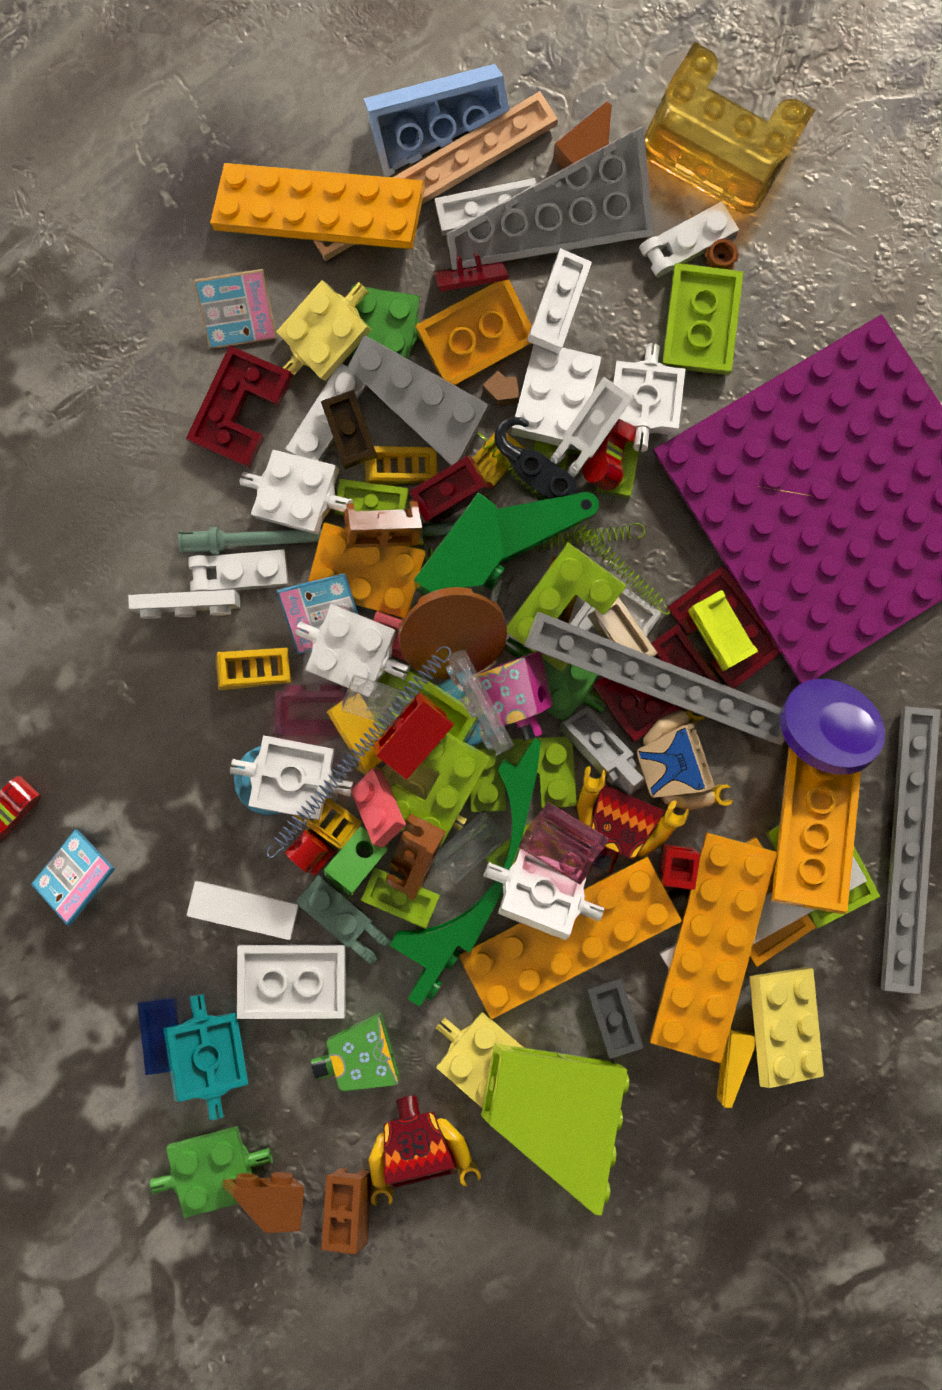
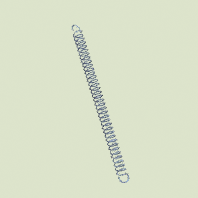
(359, 747)

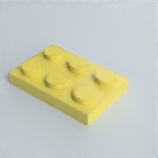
(786, 1027)

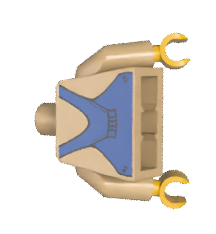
(676, 763)

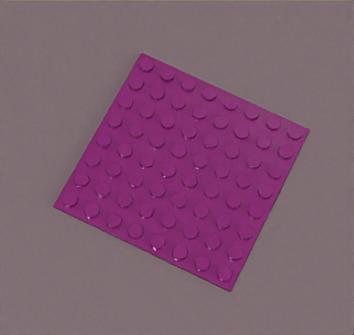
(867, 543)

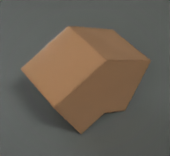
(501, 389)

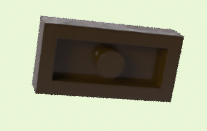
(349, 429)

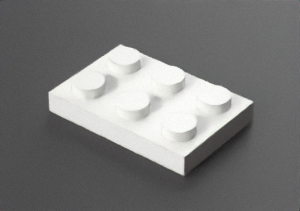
(554, 393)
(291, 981)

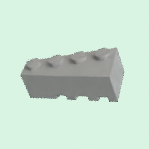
(427, 403)

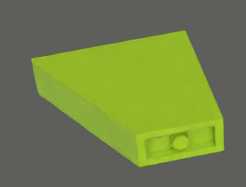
(559, 1115)

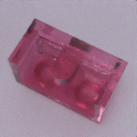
(298, 694)
(561, 849)

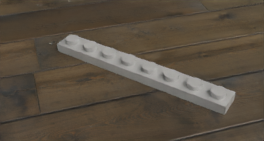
(655, 677)
(910, 850)

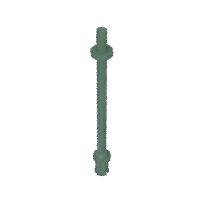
(216, 540)

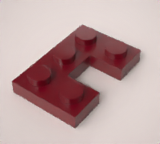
(235, 379)
(758, 635)
(638, 711)

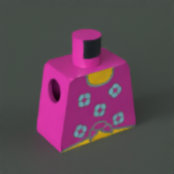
(519, 692)

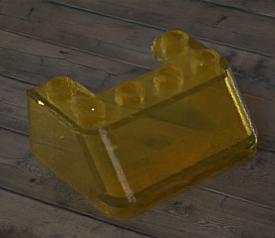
(718, 141)

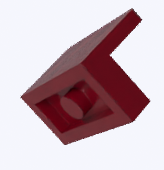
(450, 490)

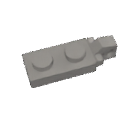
(602, 749)

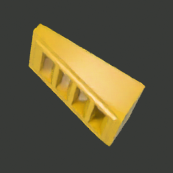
(387, 453)
(237, 657)
(346, 833)
(734, 1065)

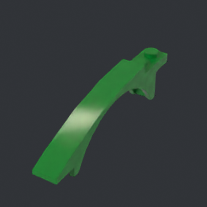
(437, 945)

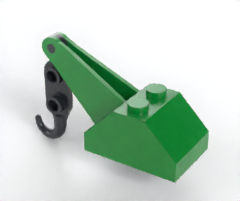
(490, 536)

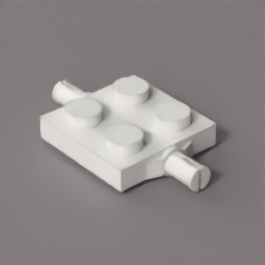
(656, 396)
(295, 491)
(351, 646)
(288, 775)
(541, 896)

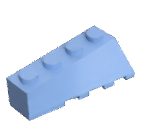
(432, 114)

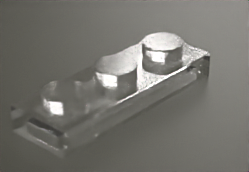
(478, 702)

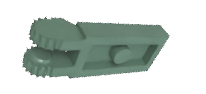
(341, 917)

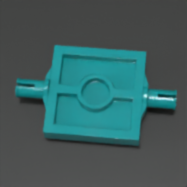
(205, 1057)

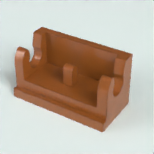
(382, 527)
(415, 855)
(346, 1211)

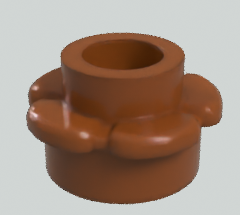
(724, 247)

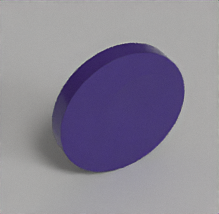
(832, 726)

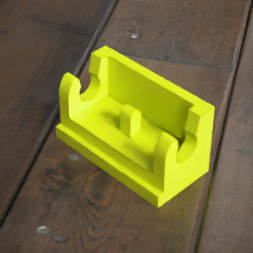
(722, 630)

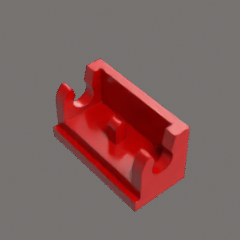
(412, 735)

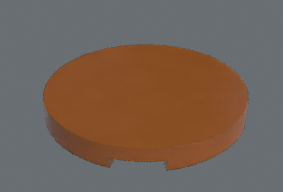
(455, 620)

